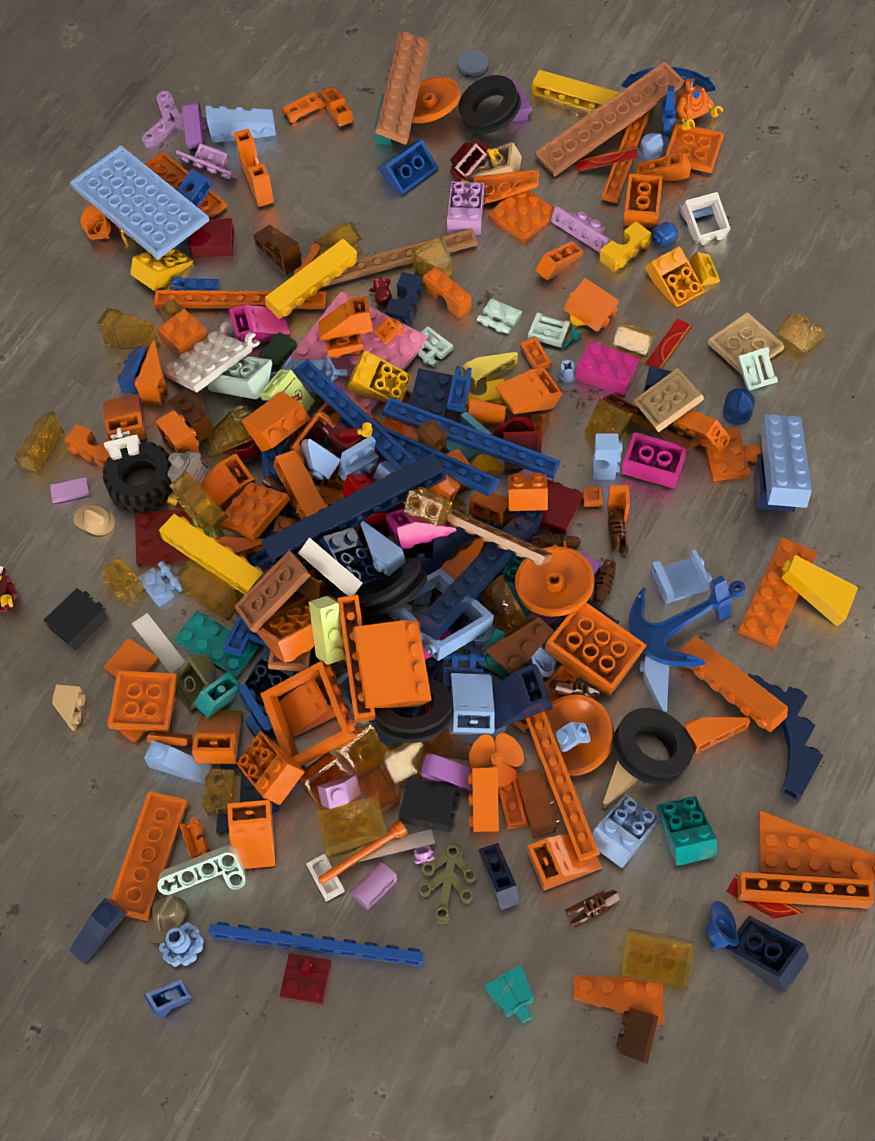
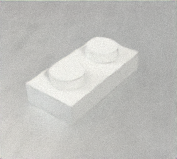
(332, 887)

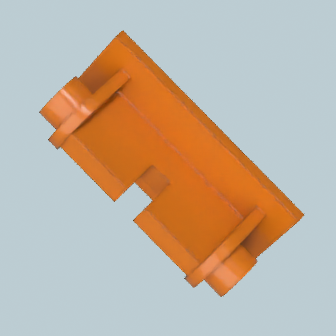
(192, 836)

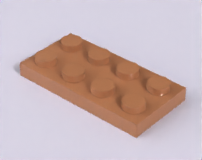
(272, 591)

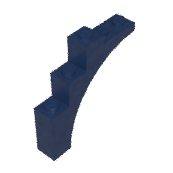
(438, 551)
(796, 730)

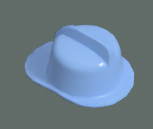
(653, 146)
(544, 661)

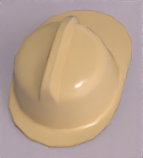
(94, 519)

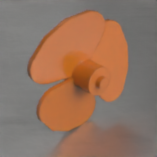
(504, 750)

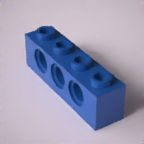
(195, 187)

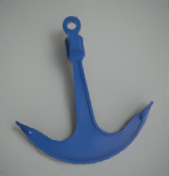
(668, 107)
(656, 634)

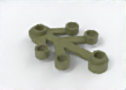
(448, 879)

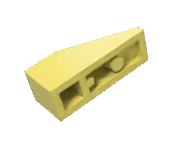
(489, 368)

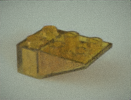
(126, 330)

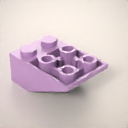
(465, 207)

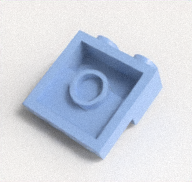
(359, 459)

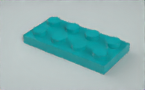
(208, 637)

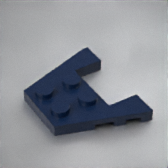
(247, 794)

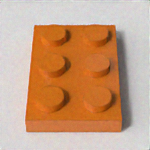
(731, 462)

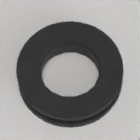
(497, 118)
(391, 591)
(422, 727)
(638, 763)

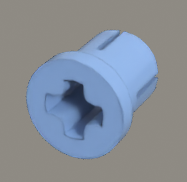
(567, 371)

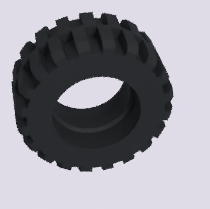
(142, 496)

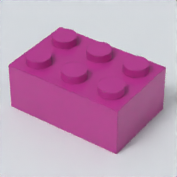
(607, 368)
(654, 460)

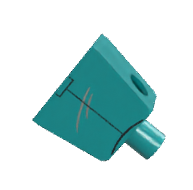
(511, 994)

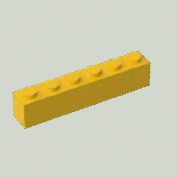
(570, 91)
(311, 279)
(210, 554)

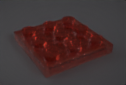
(149, 543)

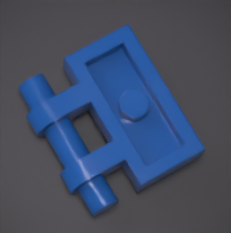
(454, 657)

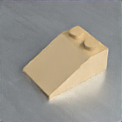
(507, 163)

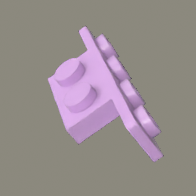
(210, 158)
(582, 227)

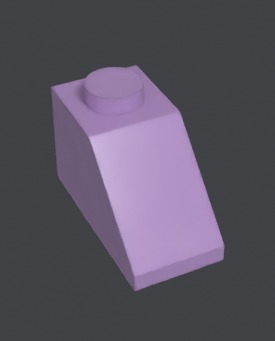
(339, 791)

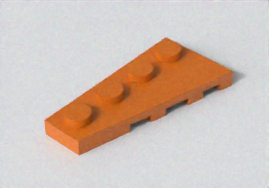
(507, 184)
(620, 994)

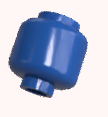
(664, 234)

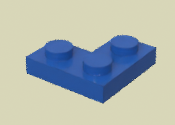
(240, 637)

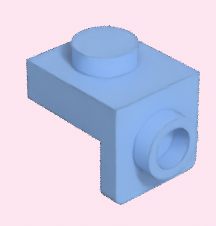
(571, 735)

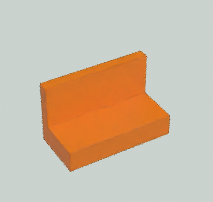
(619, 498)

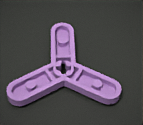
(166, 126)

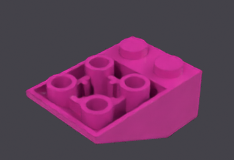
(258, 321)
(409, 530)

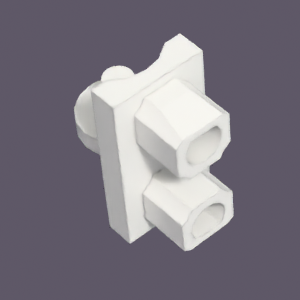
(119, 442)

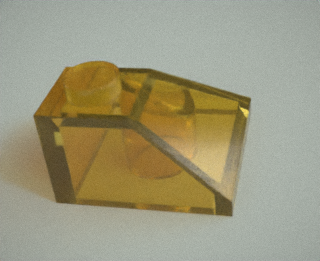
(341, 231)
(430, 256)
(363, 751)

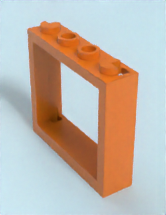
(340, 707)

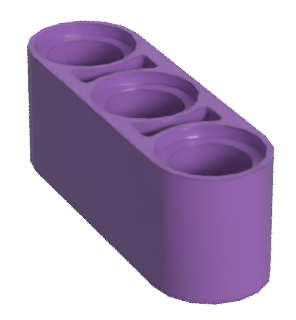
(193, 125)
(446, 772)

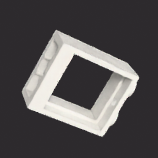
(703, 202)

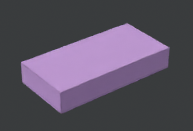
(69, 490)

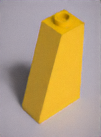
(820, 588)

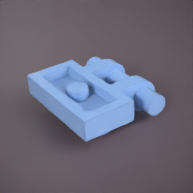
(156, 587)

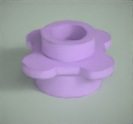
(423, 854)

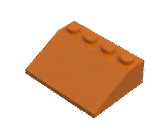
(289, 630)
(594, 648)
(392, 665)

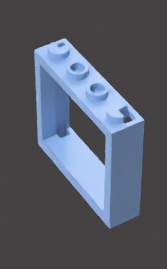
(480, 616)

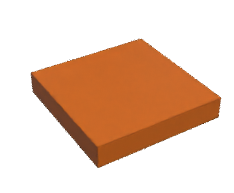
(487, 413)
(131, 658)

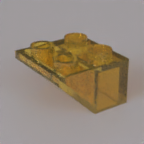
(801, 332)
(608, 419)
(404, 763)

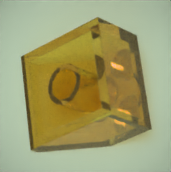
(634, 340)

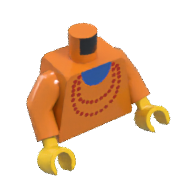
(693, 103)

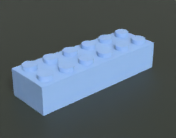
(785, 461)

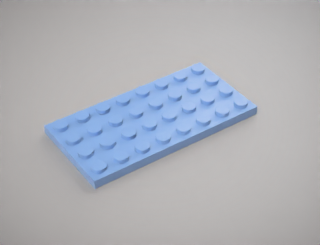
(139, 202)

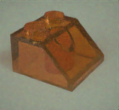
(321, 771)

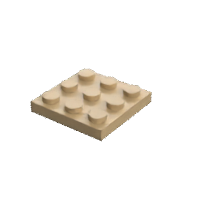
(744, 337)
(668, 399)

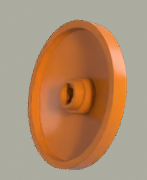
(435, 99)
(557, 585)
(583, 709)

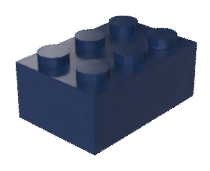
(431, 391)

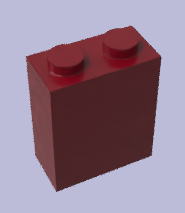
(213, 239)
(562, 508)

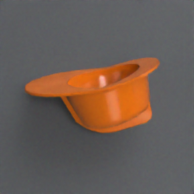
(95, 223)

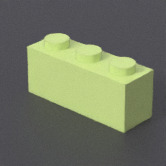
(327, 630)

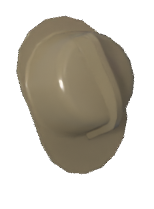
(166, 914)

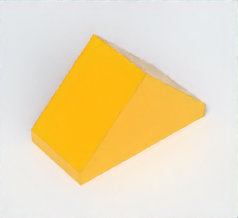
(488, 465)

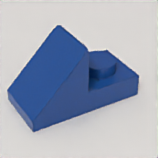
(167, 998)

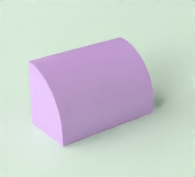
(374, 885)

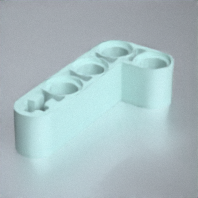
(201, 874)

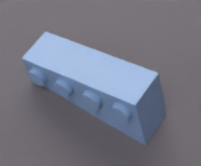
(225, 122)

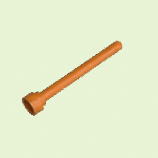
(396, 831)

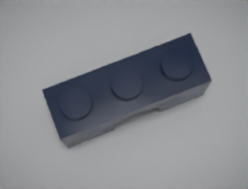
(409, 287)

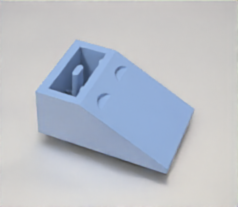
(472, 704)
(624, 830)

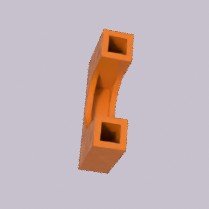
(254, 172)

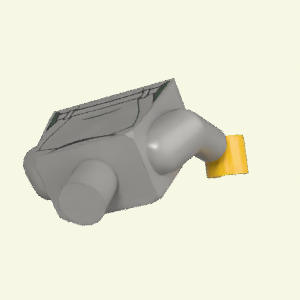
(186, 461)

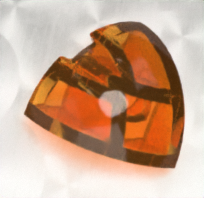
(503, 605)

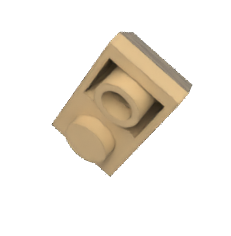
(68, 703)

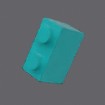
(217, 695)

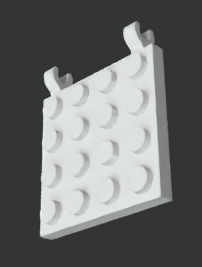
(209, 358)

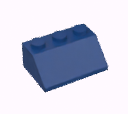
(408, 167)

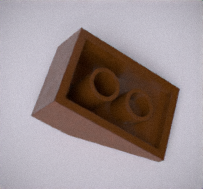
(637, 1034)

